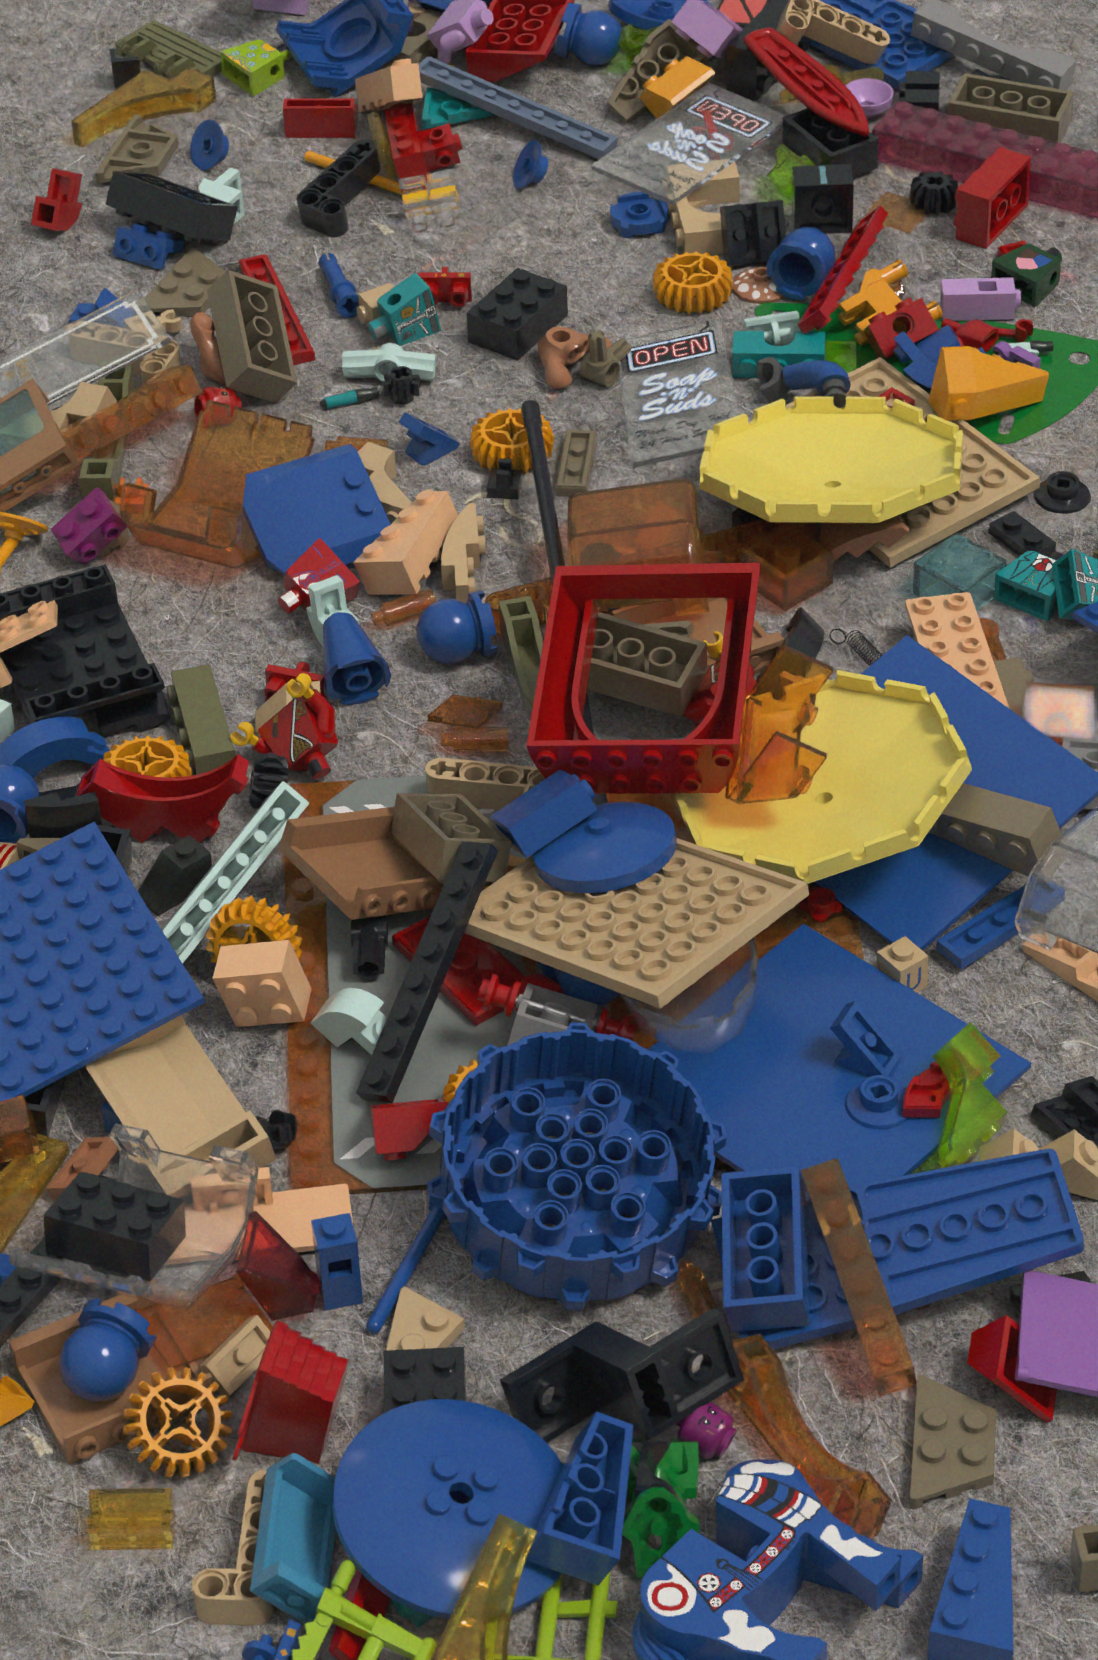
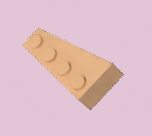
(389, 86)
(407, 546)

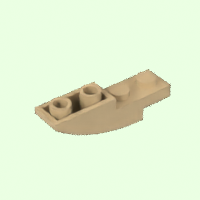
(462, 552)

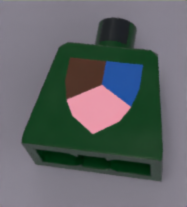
(1033, 271)

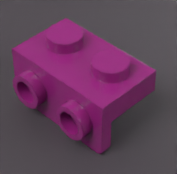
(88, 527)

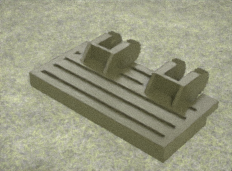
(169, 50)

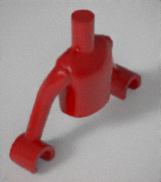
(980, 334)

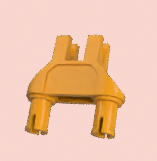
(877, 297)

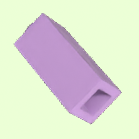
(979, 299)

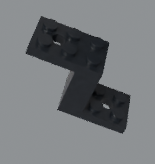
(625, 1378)

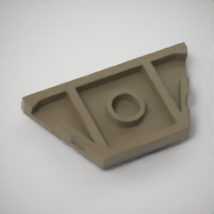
(138, 150)
(185, 286)
(950, 1443)

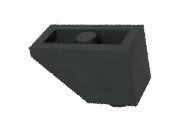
(175, 875)

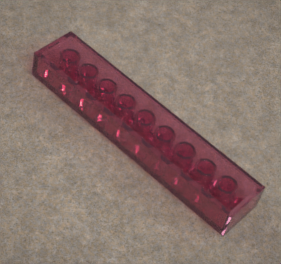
(958, 146)

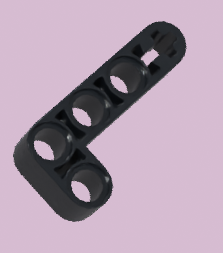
(324, 198)

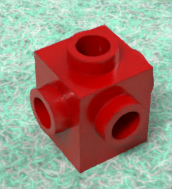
(440, 147)

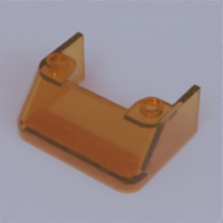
(771, 756)

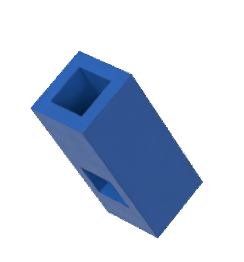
(337, 1261)

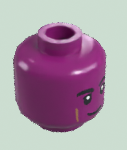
(709, 1427)

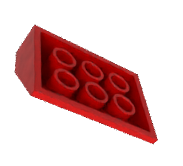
(516, 38)

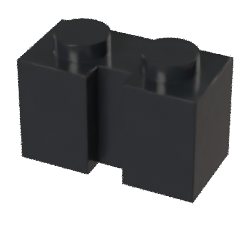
(921, 89)

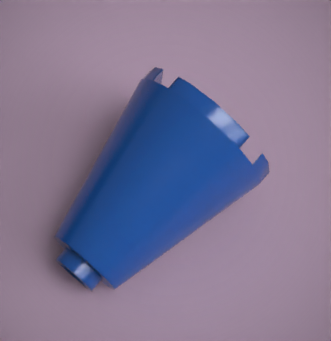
(351, 661)

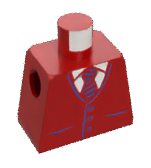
(312, 567)

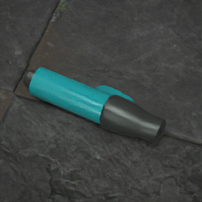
(349, 397)

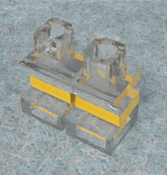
(431, 200)

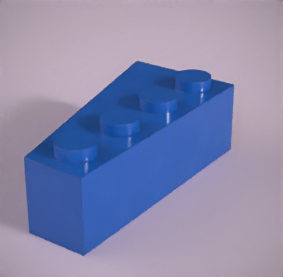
(587, 1505)
(976, 1597)

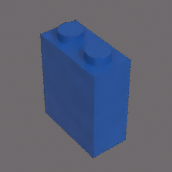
(545, 812)

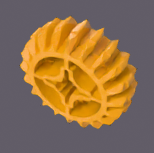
(692, 282)
(504, 437)
(150, 757)
(264, 922)
(202, 1398)

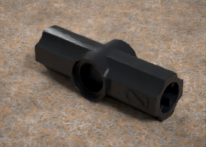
(368, 942)

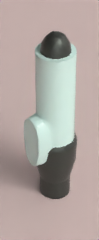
(1034, 347)

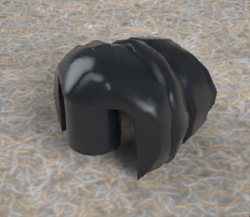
(280, 1128)

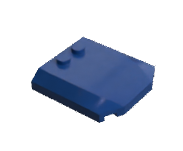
(312, 500)

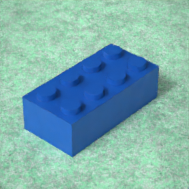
(764, 1249)

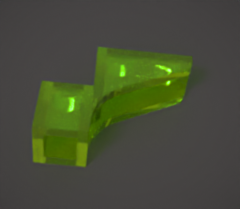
(972, 1107)

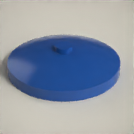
(646, 13)
(608, 849)

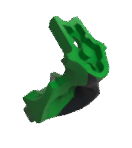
(659, 1483)

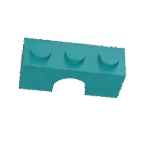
(751, 347)

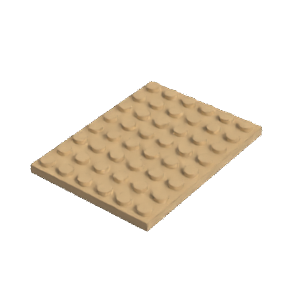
(987, 473)
(641, 937)

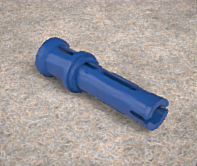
(342, 290)

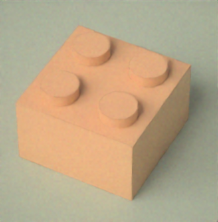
(262, 983)

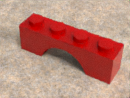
(405, 141)

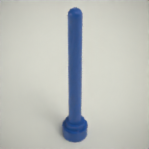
(405, 1269)

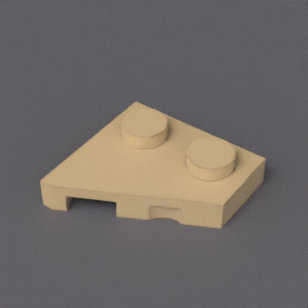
(422, 1323)

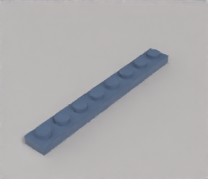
(516, 108)

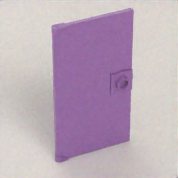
(1058, 1333)

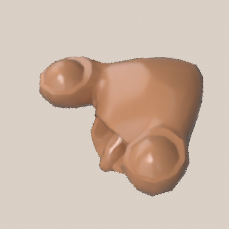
(203, 333)
(559, 349)

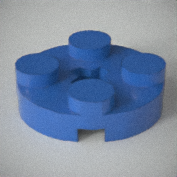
(638, 215)

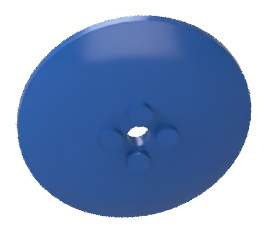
(398, 1509)

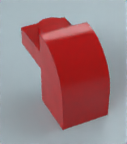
(61, 205)

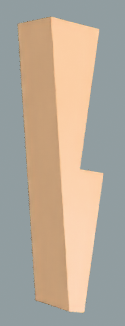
(1069, 962)

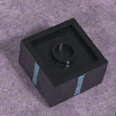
(823, 198)

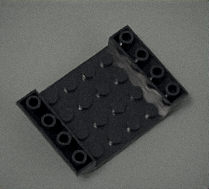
(82, 661)

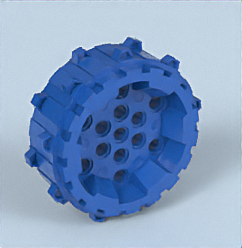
(561, 1089)

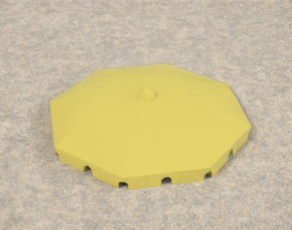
(832, 461)
(874, 796)

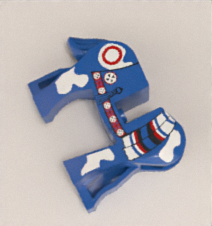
(769, 1538)

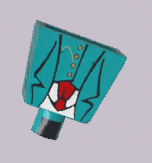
(1029, 584)

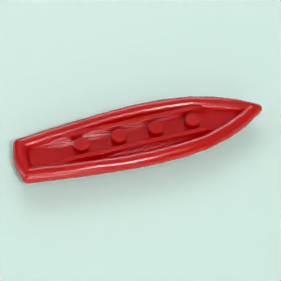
(807, 80)

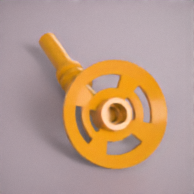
(15, 529)

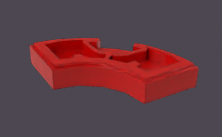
(926, 1093)

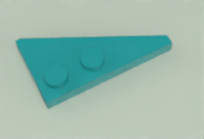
(444, 109)

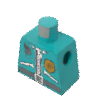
(406, 312)
(1075, 582)

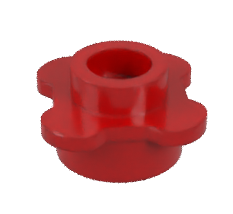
(820, 904)

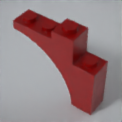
(178, 803)

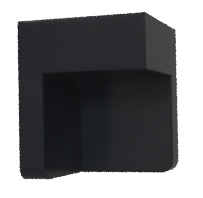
(123, 68)

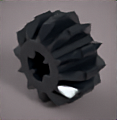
(933, 192)
(266, 775)

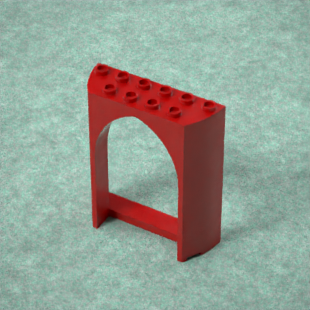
(557, 729)

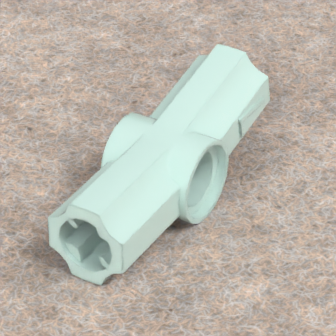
(374, 362)

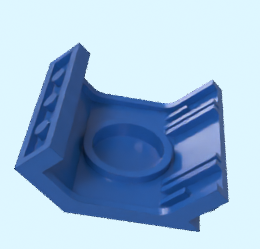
(347, 41)

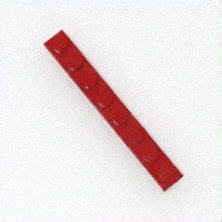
(841, 273)

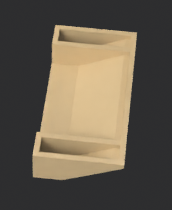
(177, 1095)

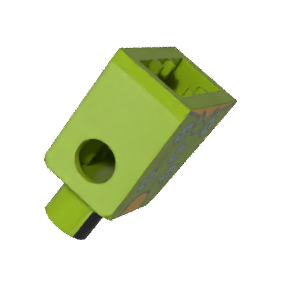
(254, 65)

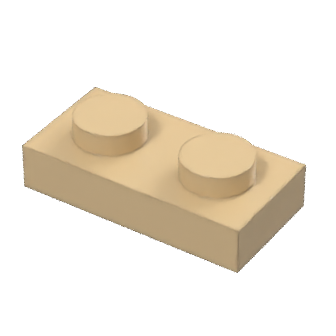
(237, 1356)

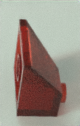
(275, 1271)

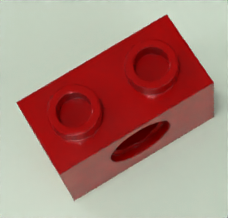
(914, 316)

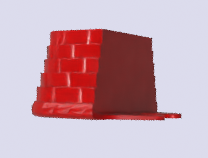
(292, 1397)

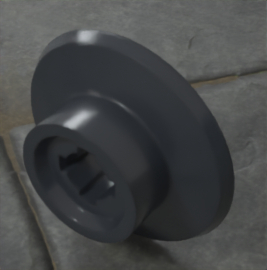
(1062, 493)

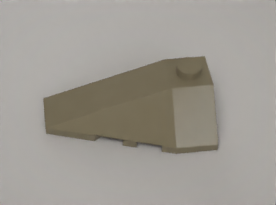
(658, 51)

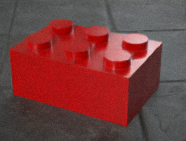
(992, 197)

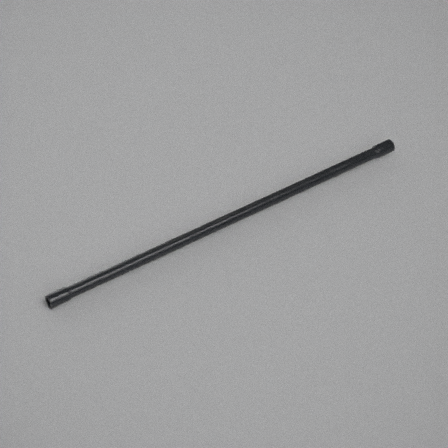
(533, 425)

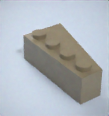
(998, 827)

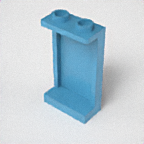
(294, 1537)

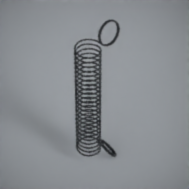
(867, 642)

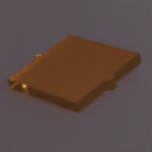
(900, 212)
(465, 711)

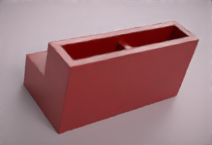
(320, 117)

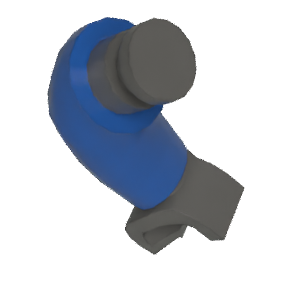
(818, 374)

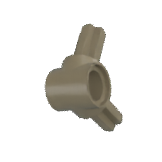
(603, 364)

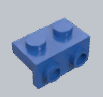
(145, 246)

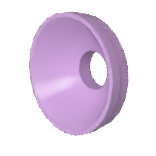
(872, 95)

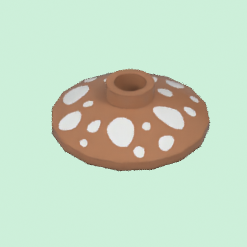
(755, 286)

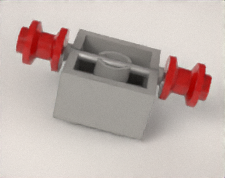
(548, 1010)

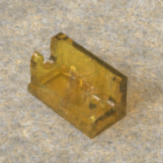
(131, 1519)

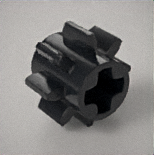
(401, 385)

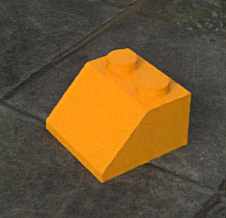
(675, 86)

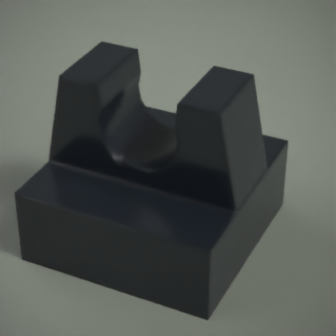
(504, 482)

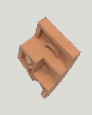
(860, 537)

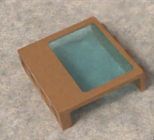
(30, 445)

